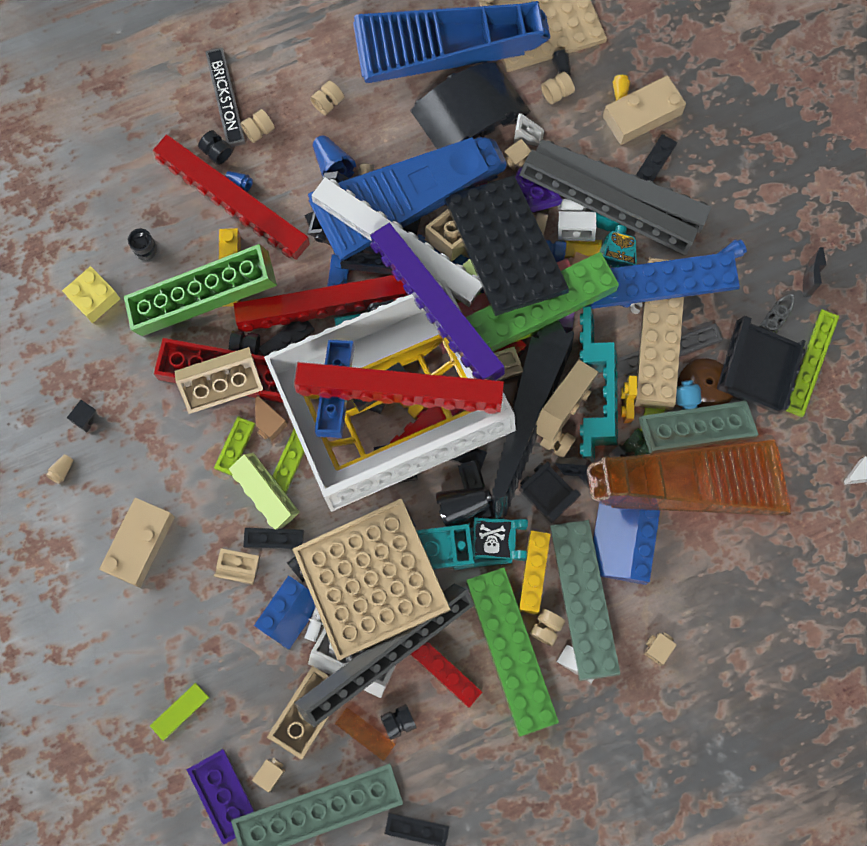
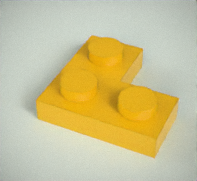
(628, 394)

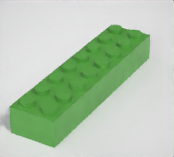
(587, 283)
(200, 290)
(511, 652)

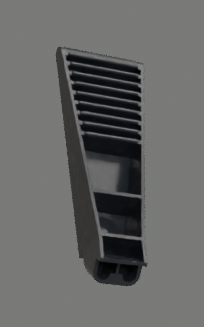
(539, 380)

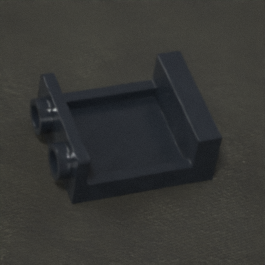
(548, 492)

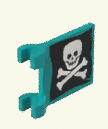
(497, 538)

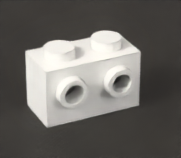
(577, 226)

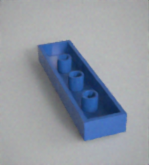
(333, 409)

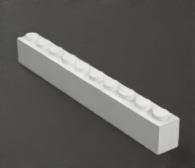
(365, 221)

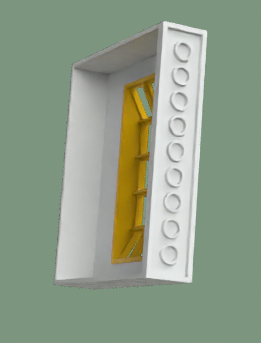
(381, 340)

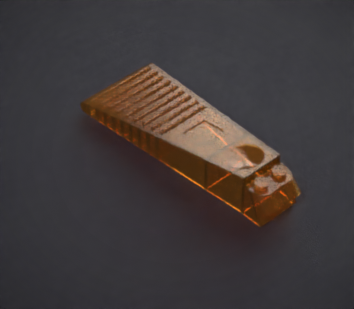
(708, 479)

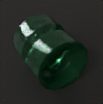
(633, 442)

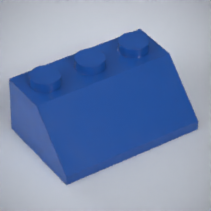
(287, 613)

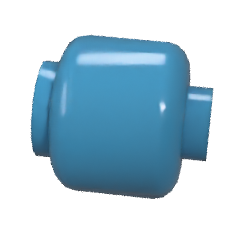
(688, 395)

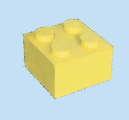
(91, 294)

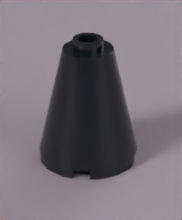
(462, 504)

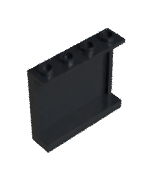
(761, 366)

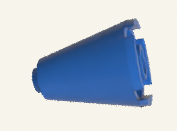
(332, 157)

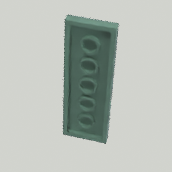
(698, 427)

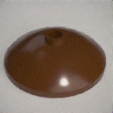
(699, 372)

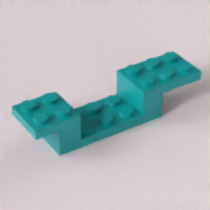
(603, 359)
(454, 548)

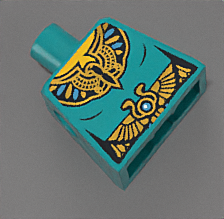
(619, 248)

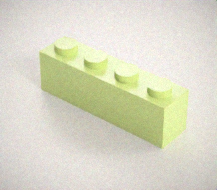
(264, 491)

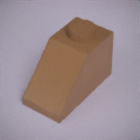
(268, 421)

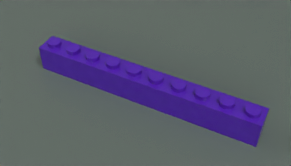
(436, 304)

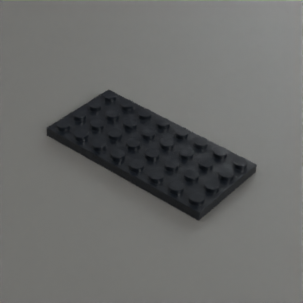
(505, 245)

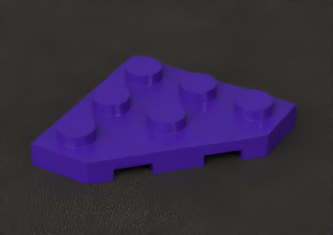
(537, 195)

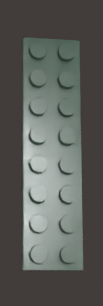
(584, 601)
(320, 810)

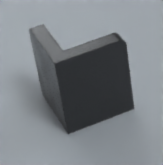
(81, 415)

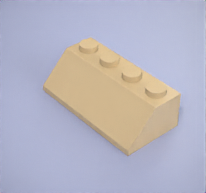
(218, 380)

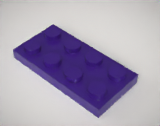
(220, 793)

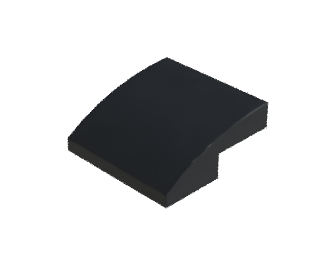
(812, 275)

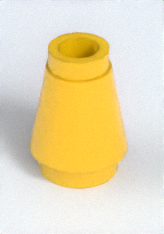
(621, 86)

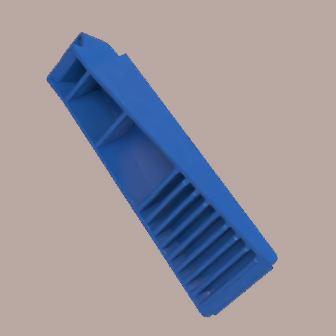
(441, 39)
(413, 188)

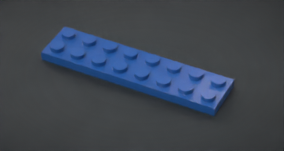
(672, 279)

